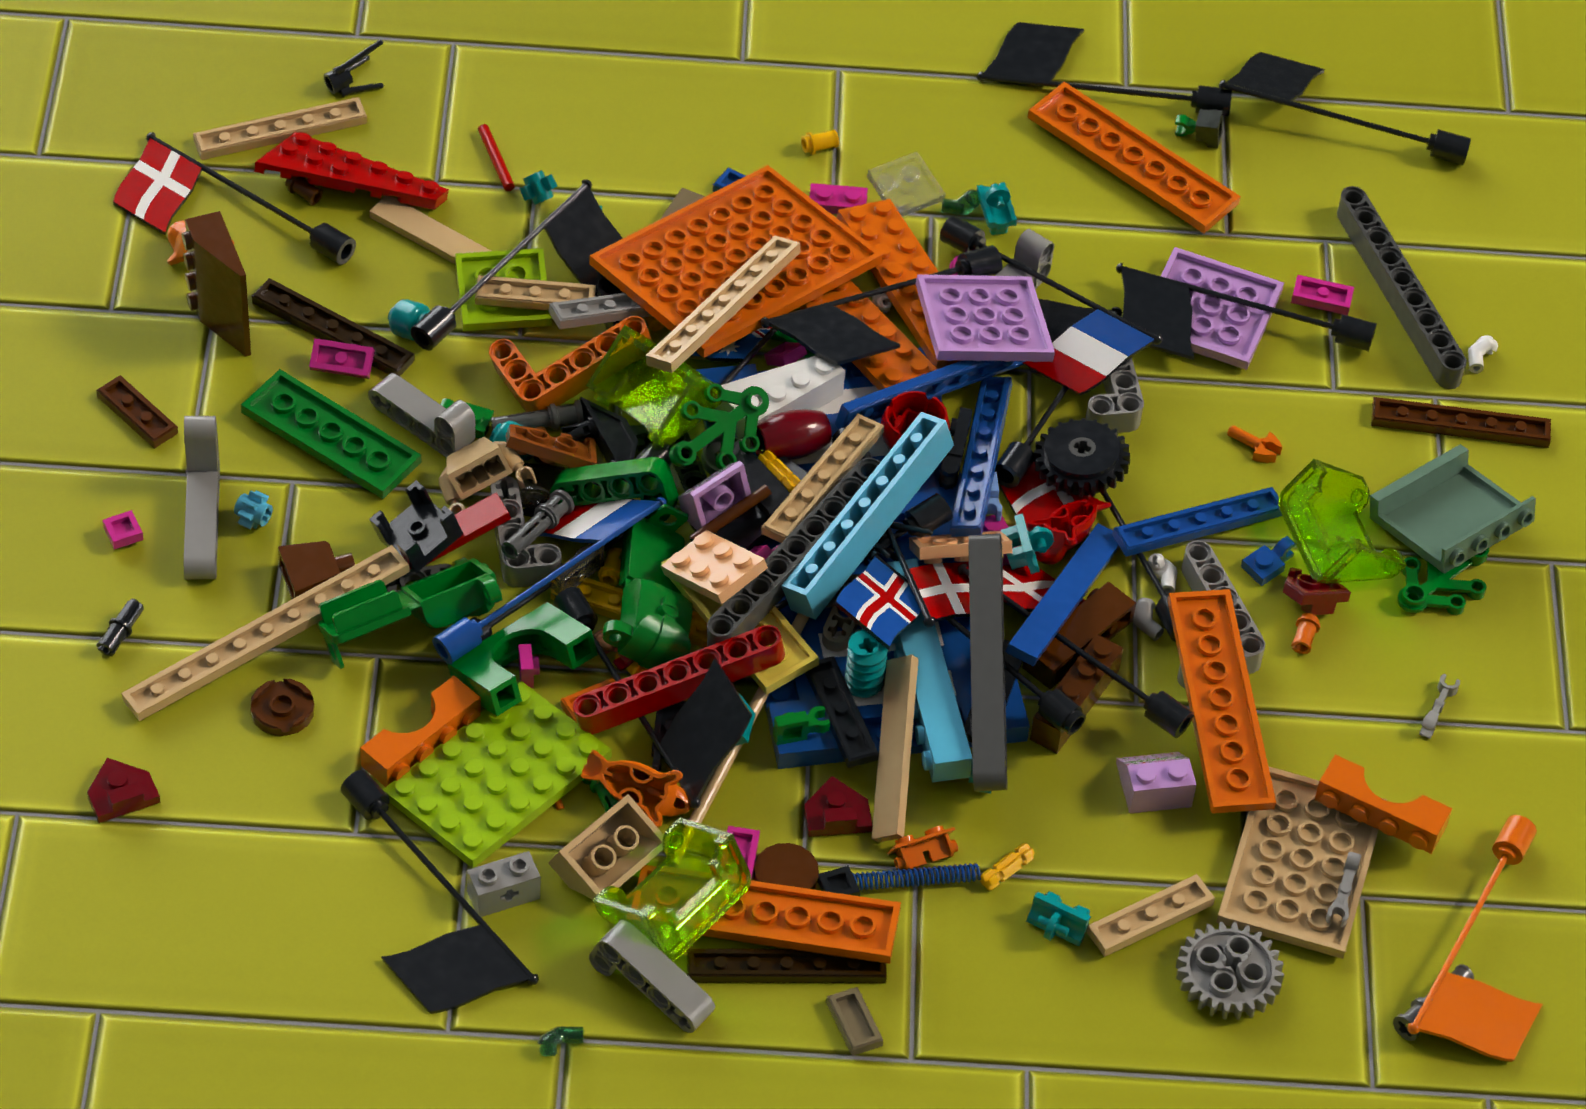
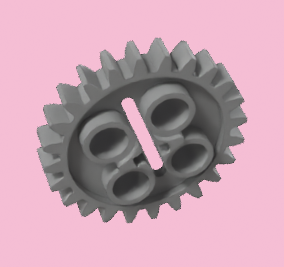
(1254, 962)

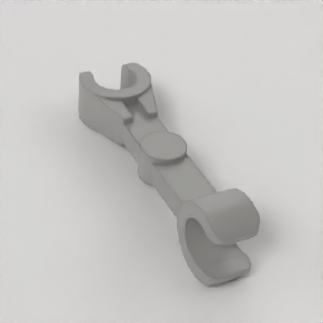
(1431, 719)
(1340, 905)

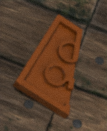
(551, 449)

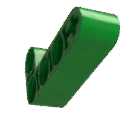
(580, 485)

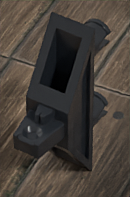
(612, 433)

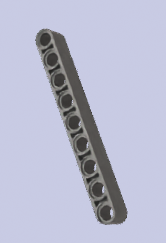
(1401, 288)
(763, 593)
(987, 663)

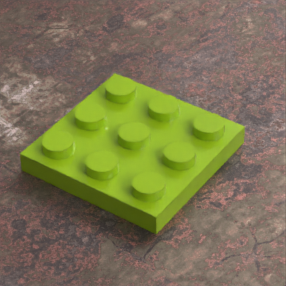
(524, 265)

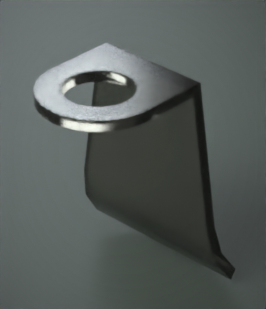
(539, 493)

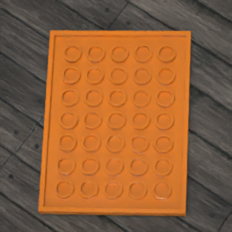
(696, 249)

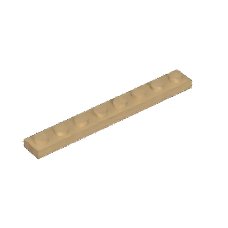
(722, 304)

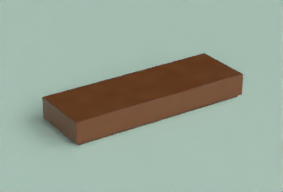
(137, 411)

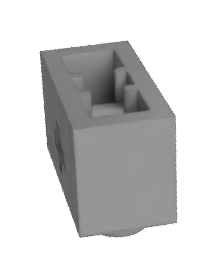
(503, 884)

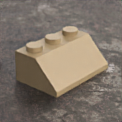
(609, 850)

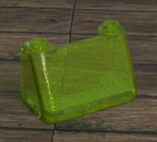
(648, 392)
(1325, 524)
(685, 892)

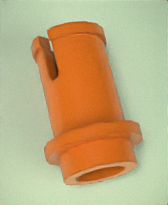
(1307, 626)

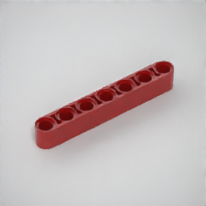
(664, 684)

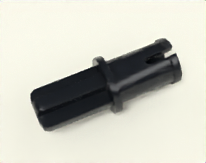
(120, 627)

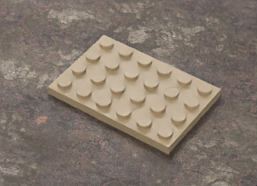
(1293, 868)

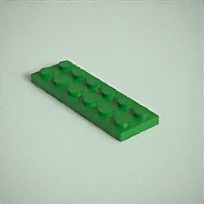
(331, 433)

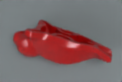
(1069, 526)

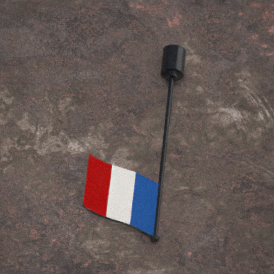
(1086, 350)

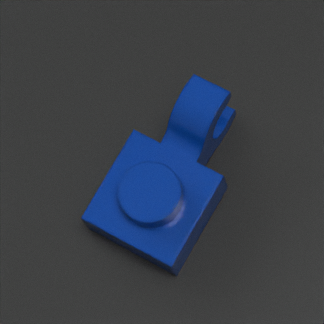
(1266, 563)

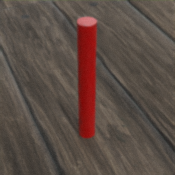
(496, 157)

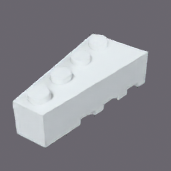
(790, 387)

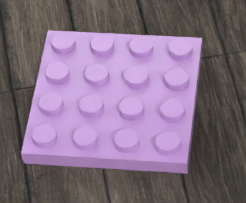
(984, 318)
(1218, 326)

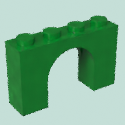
(548, 632)

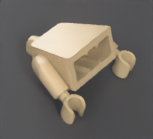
(478, 467)

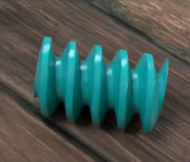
(865, 665)

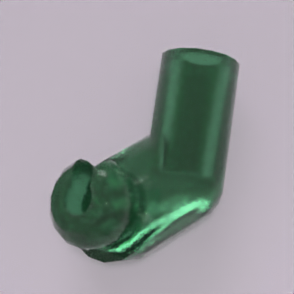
(963, 205)
(558, 1035)

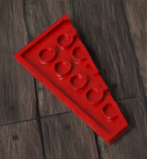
(345, 171)

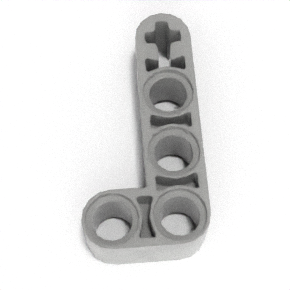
(1033, 252)
(1121, 404)
(422, 416)
(534, 561)
(652, 974)

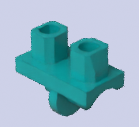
(997, 207)
(1036, 540)
(1059, 919)

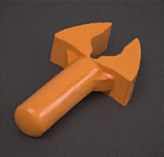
(1259, 445)

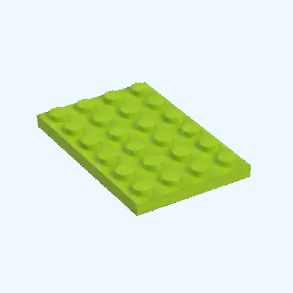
(495, 776)

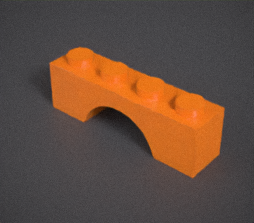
(393, 754)
(1414, 822)

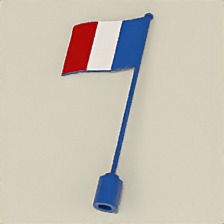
(585, 524)

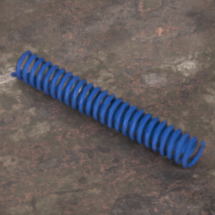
(937, 869)

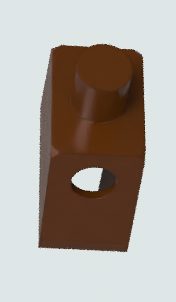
(310, 565)

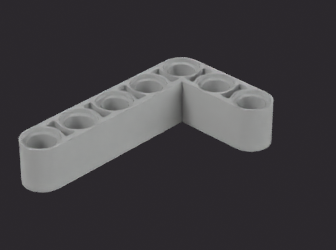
(201, 497)
(1206, 573)

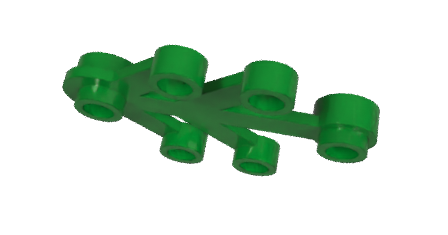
(724, 424)
(1417, 597)

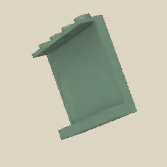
(1449, 510)

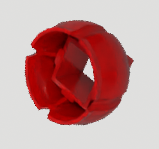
(904, 410)

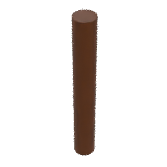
(734, 511)

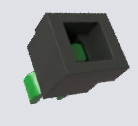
(1207, 127)

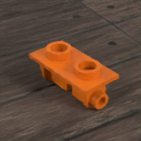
(911, 850)

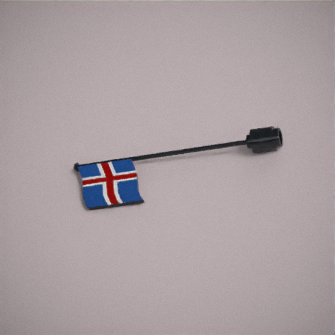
(885, 606)

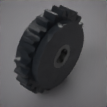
(1082, 457)

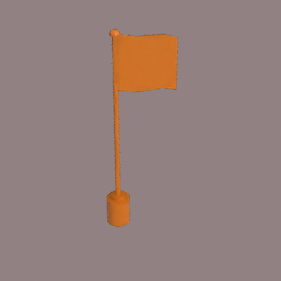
(1468, 1008)

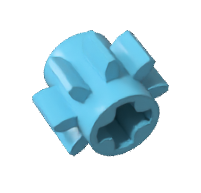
(253, 509)

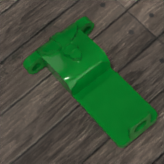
(436, 601)
(653, 611)

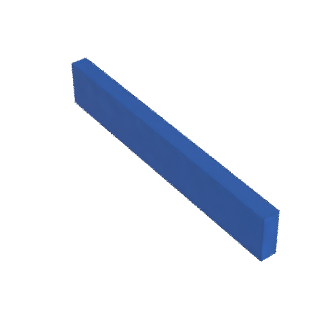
(1197, 521)

